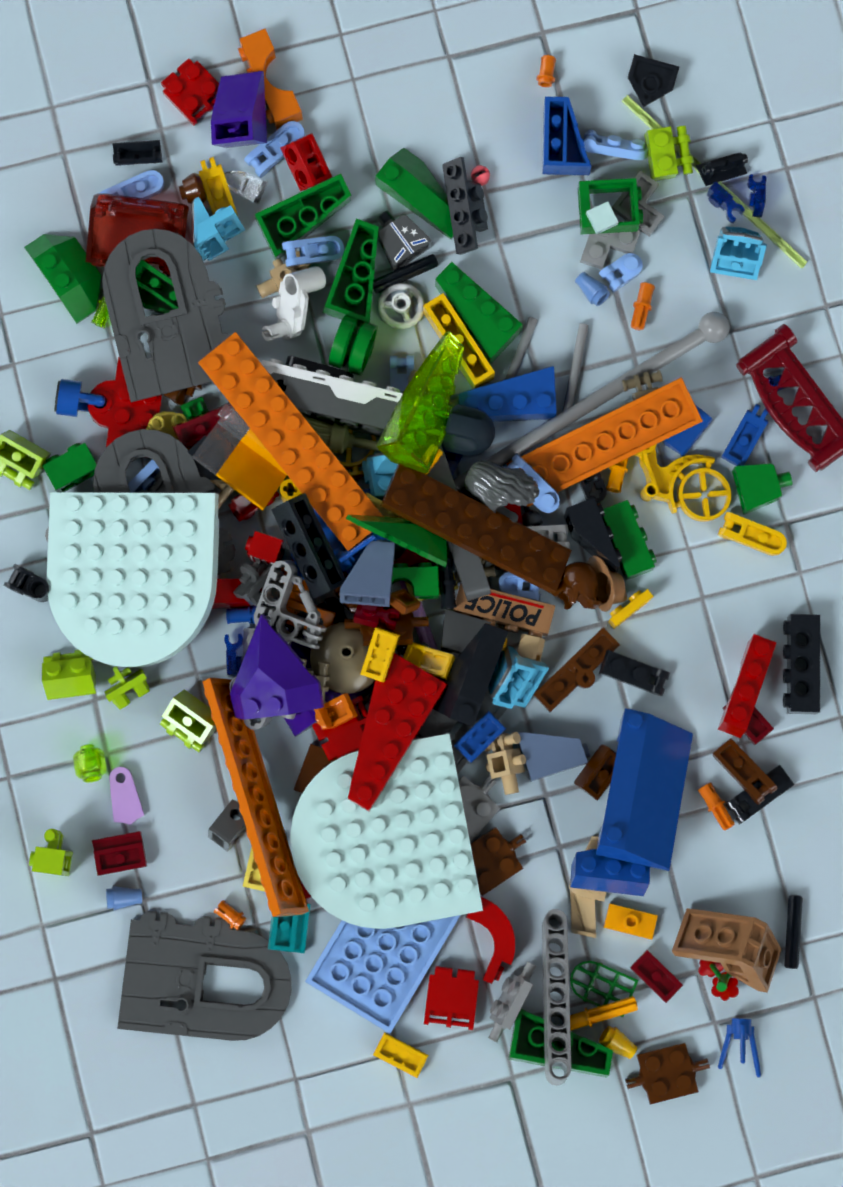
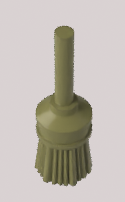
(339, 438)

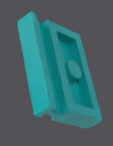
(289, 933)

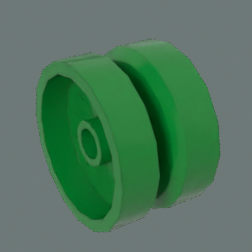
(351, 344)

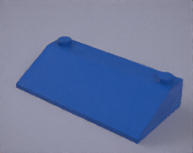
(645, 791)

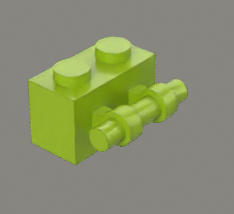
(662, 155)
(22, 456)
(68, 675)
(188, 720)
(51, 859)

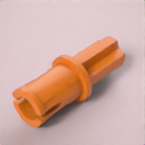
(642, 306)
(716, 805)

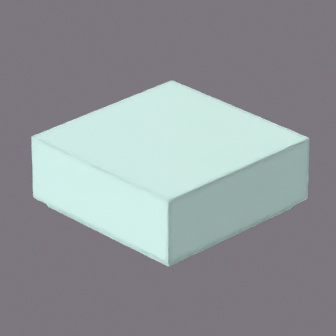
(602, 217)

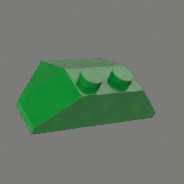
(68, 273)

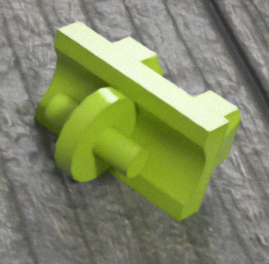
(117, 692)

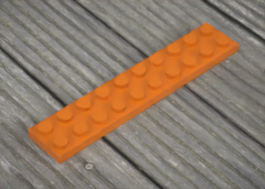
(289, 438)
(256, 804)

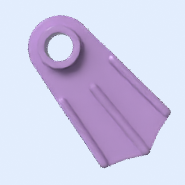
(124, 797)

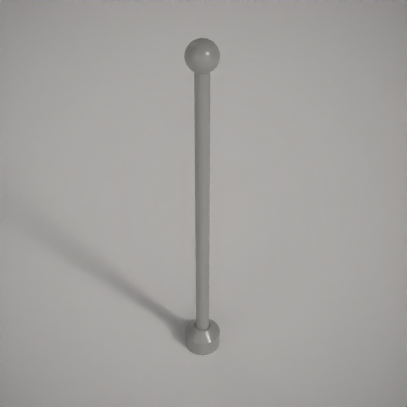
(712, 328)

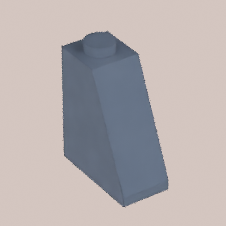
(371, 576)
(551, 754)

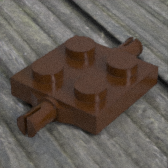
(404, 627)
(495, 859)
(667, 1073)

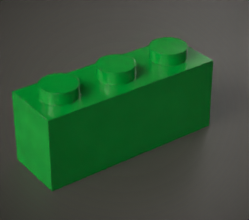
(629, 539)

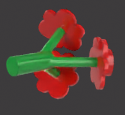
(724, 984)

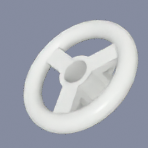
(401, 297)

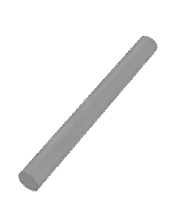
(522, 347)
(576, 365)

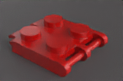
(191, 90)
(345, 737)
(451, 997)

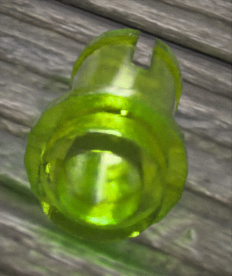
(101, 316)

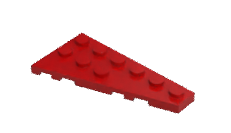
(392, 723)

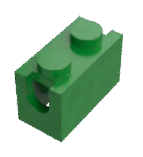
(71, 467)

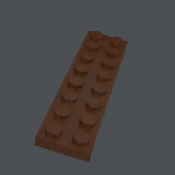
(476, 528)

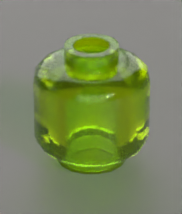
(89, 763)

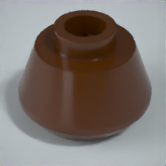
(192, 188)

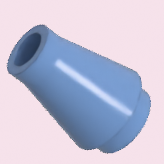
(592, 289)
(122, 897)

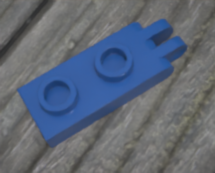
(745, 437)

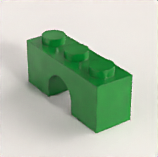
(421, 578)

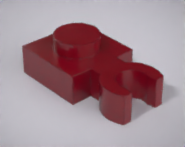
(373, 615)

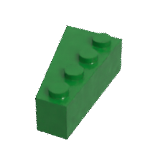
(528, 1047)

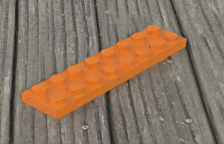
(615, 436)

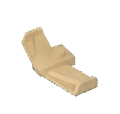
(583, 905)

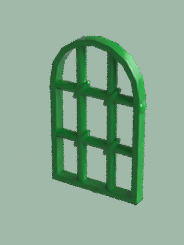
(589, 987)

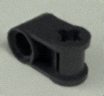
(25, 583)

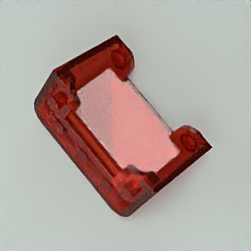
(118, 216)

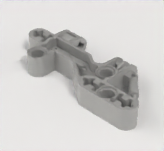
(280, 616)

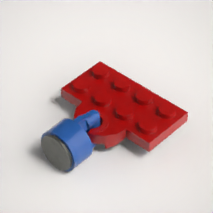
(107, 405)

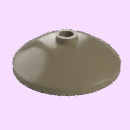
(343, 670)

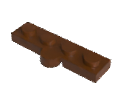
(576, 671)

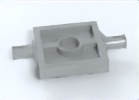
(477, 805)
(511, 1001)

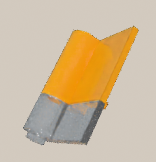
(240, 459)

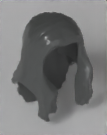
(500, 486)

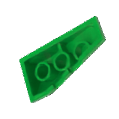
(416, 188)
(406, 535)

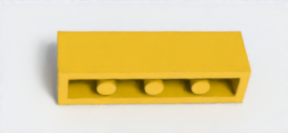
(473, 363)

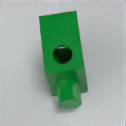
(759, 485)

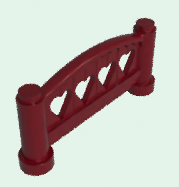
(776, 353)

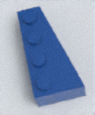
(517, 398)

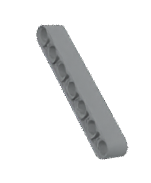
(556, 1008)

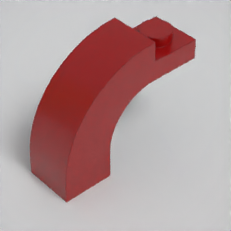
(503, 936)

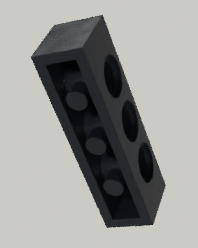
(309, 545)
(809, 627)

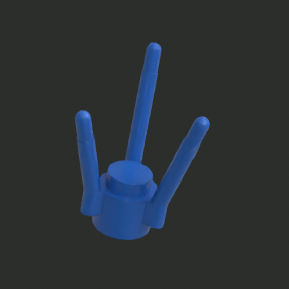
(346, 558)
(744, 1031)

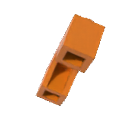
(259, 53)

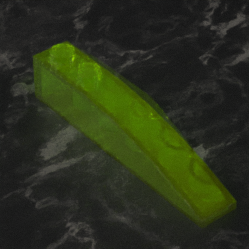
(420, 415)

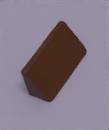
(597, 772)

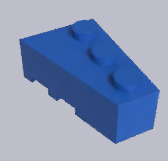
(608, 874)

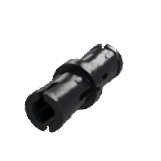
(447, 585)

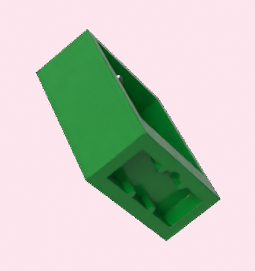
(610, 186)

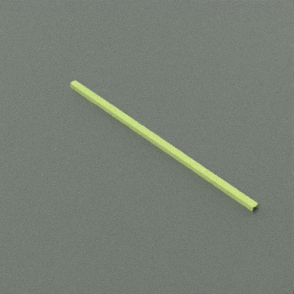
(757, 221)

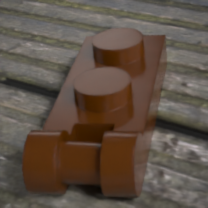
(744, 770)

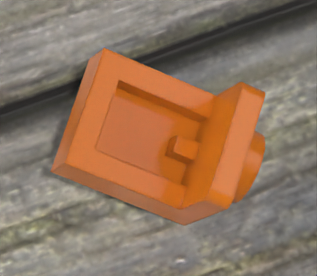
(335, 712)

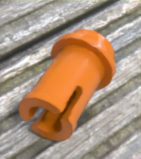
(546, 73)
(230, 915)

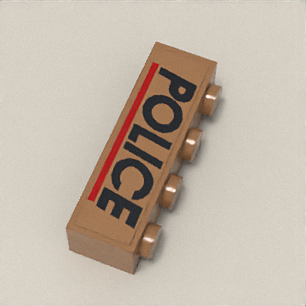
(508, 610)

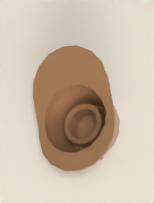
(610, 586)

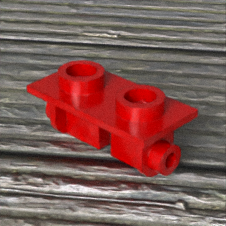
(244, 509)

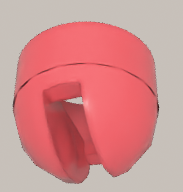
(482, 178)

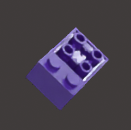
(239, 111)

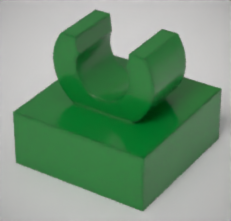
(194, 408)

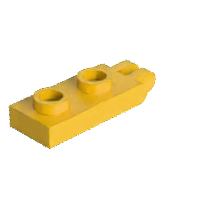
(216, 186)

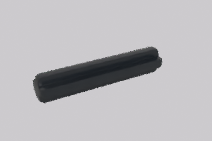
(405, 273)
(793, 932)

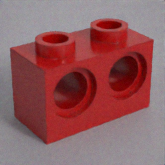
(306, 162)

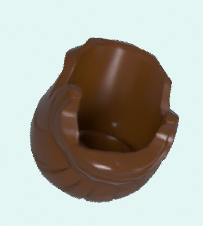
(578, 584)

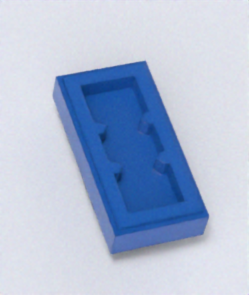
(479, 737)

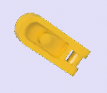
(753, 535)

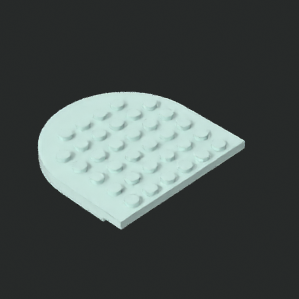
(132, 572)
(399, 860)

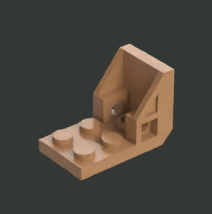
(736, 941)

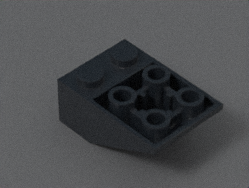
(590, 532)

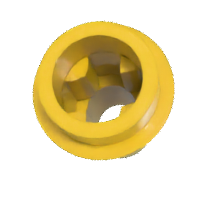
(618, 1042)

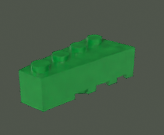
(302, 213)
(355, 275)
(482, 315)

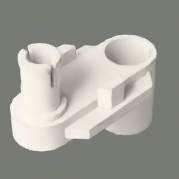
(293, 303)

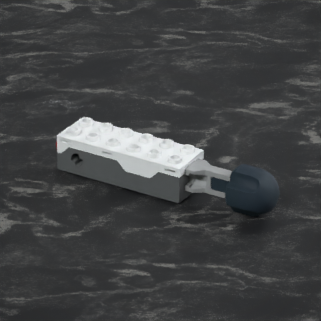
(369, 408)

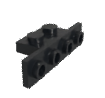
(465, 206)

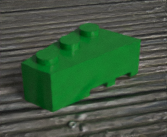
(155, 289)

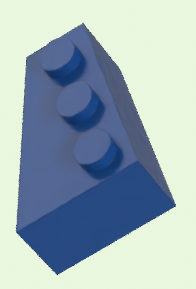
(562, 141)

